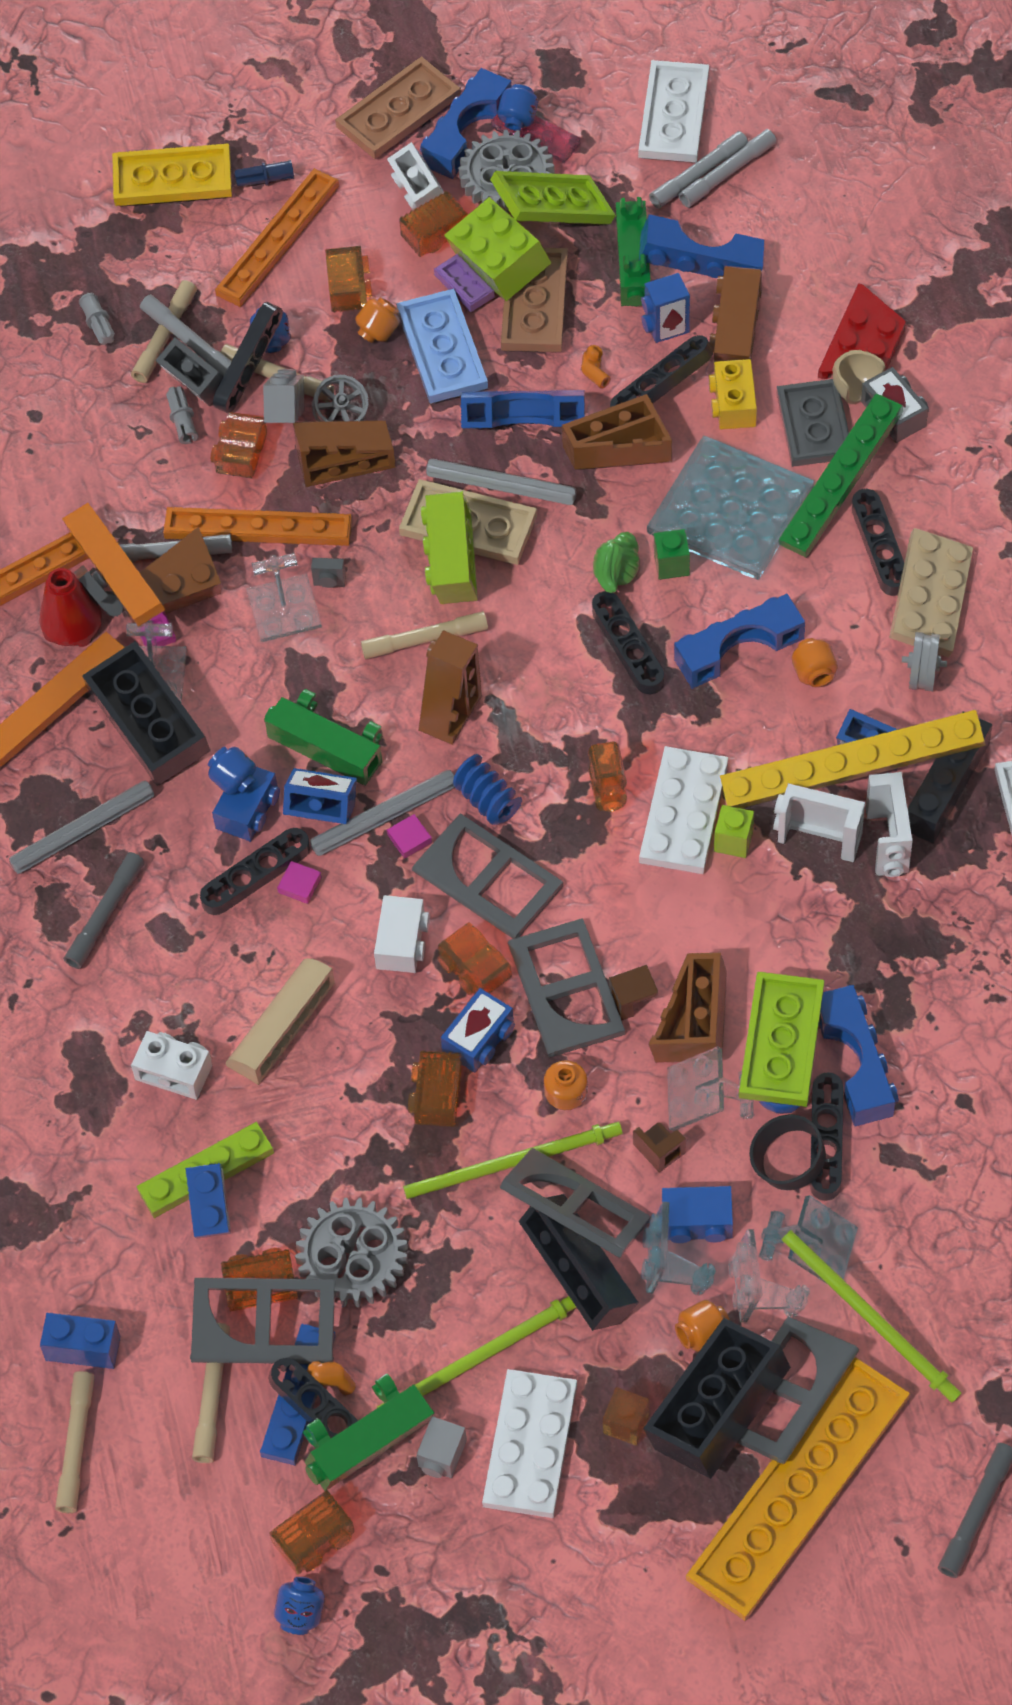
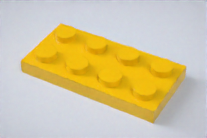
(171, 174)

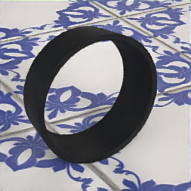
(775, 1128)

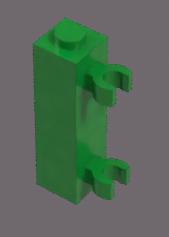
(632, 271)
(323, 740)
(368, 1437)

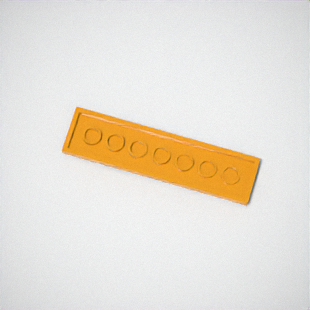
(795, 1495)

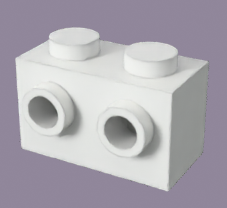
(414, 176)
(400, 934)
(172, 1064)

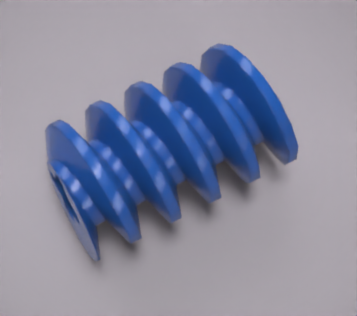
(485, 791)

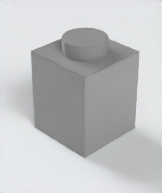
(441, 1448)

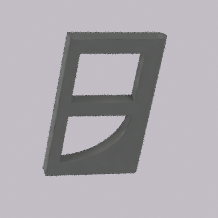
(438, 869)
(557, 1032)
(539, 1167)
(213, 1345)
(832, 1360)

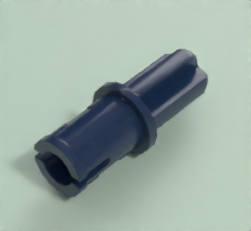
(264, 173)

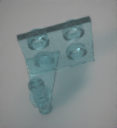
(819, 1229)
(667, 1266)

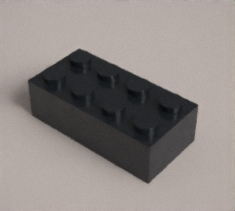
(146, 713)
(717, 1398)

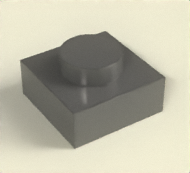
(328, 572)

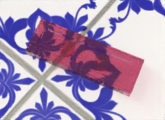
(559, 141)

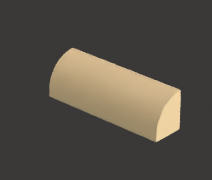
(282, 1020)

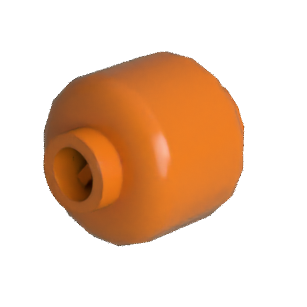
(377, 320)
(814, 662)
(565, 1085)
(698, 1324)

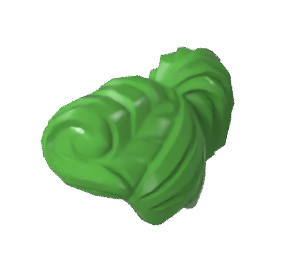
(616, 561)

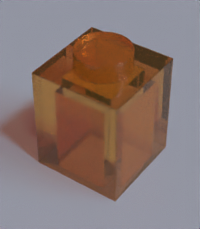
(626, 1416)

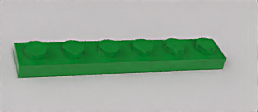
(841, 475)

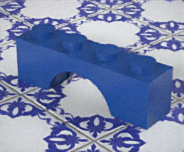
(477, 102)
(670, 247)
(515, 407)
(772, 623)
(868, 1091)

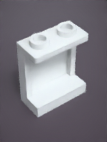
(888, 800)
(820, 815)

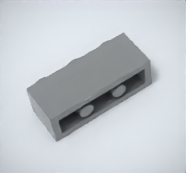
(283, 397)

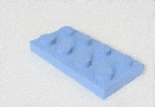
(442, 345)

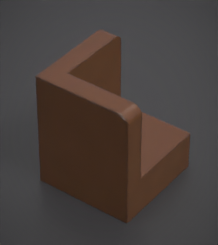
(630, 989)
(659, 1145)

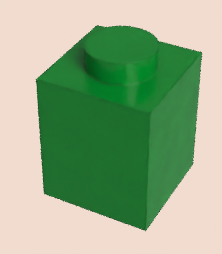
(671, 554)

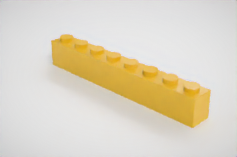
(854, 759)

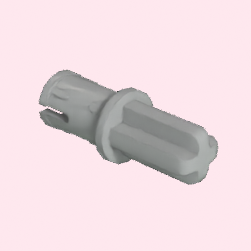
(97, 318)
(181, 415)

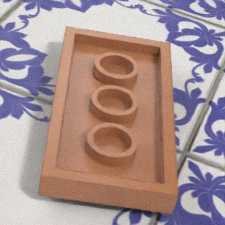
(398, 107)
(536, 312)

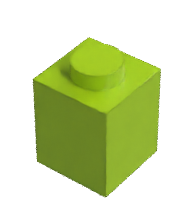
(733, 831)

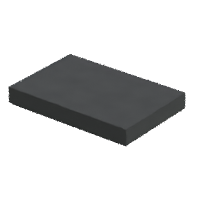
(812, 421)

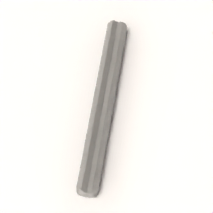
(501, 481)
(382, 813)
(81, 827)

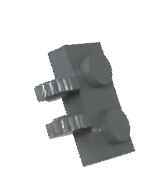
(95, 585)

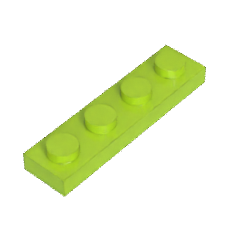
(233, 1153)

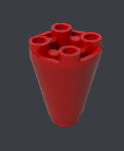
(68, 610)

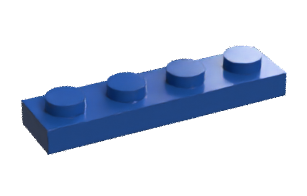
(286, 1425)

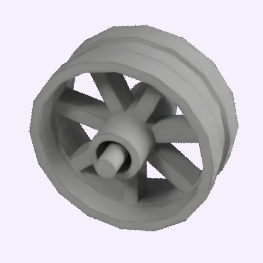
(340, 401)
(924, 661)

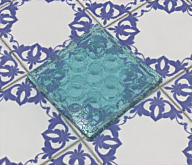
(731, 506)

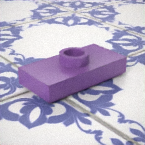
(468, 285)

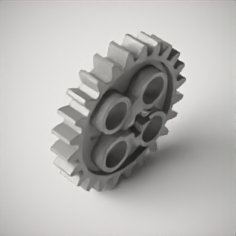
(500, 154)
(380, 1261)

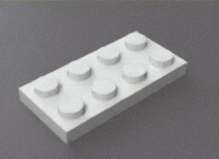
(673, 111)
(683, 810)
(530, 1443)

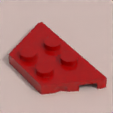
(866, 327)

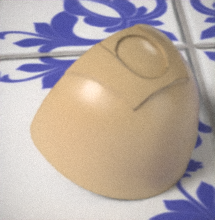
(854, 369)

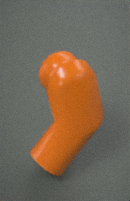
(591, 366)
(332, 1375)

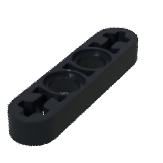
(696, 351)
(247, 357)
(877, 542)
(625, 643)
(251, 867)
(830, 1136)
(329, 1405)

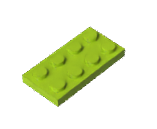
(552, 197)
(781, 1039)

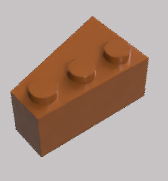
(736, 313)
(618, 437)
(342, 449)
(183, 574)
(450, 686)
(695, 1011)

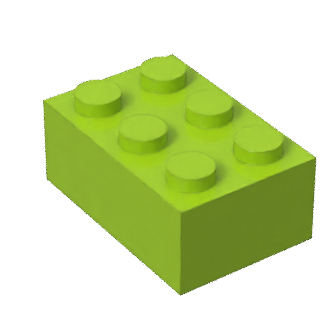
(498, 248)
(449, 548)

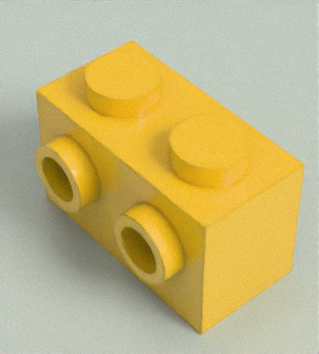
(734, 394)

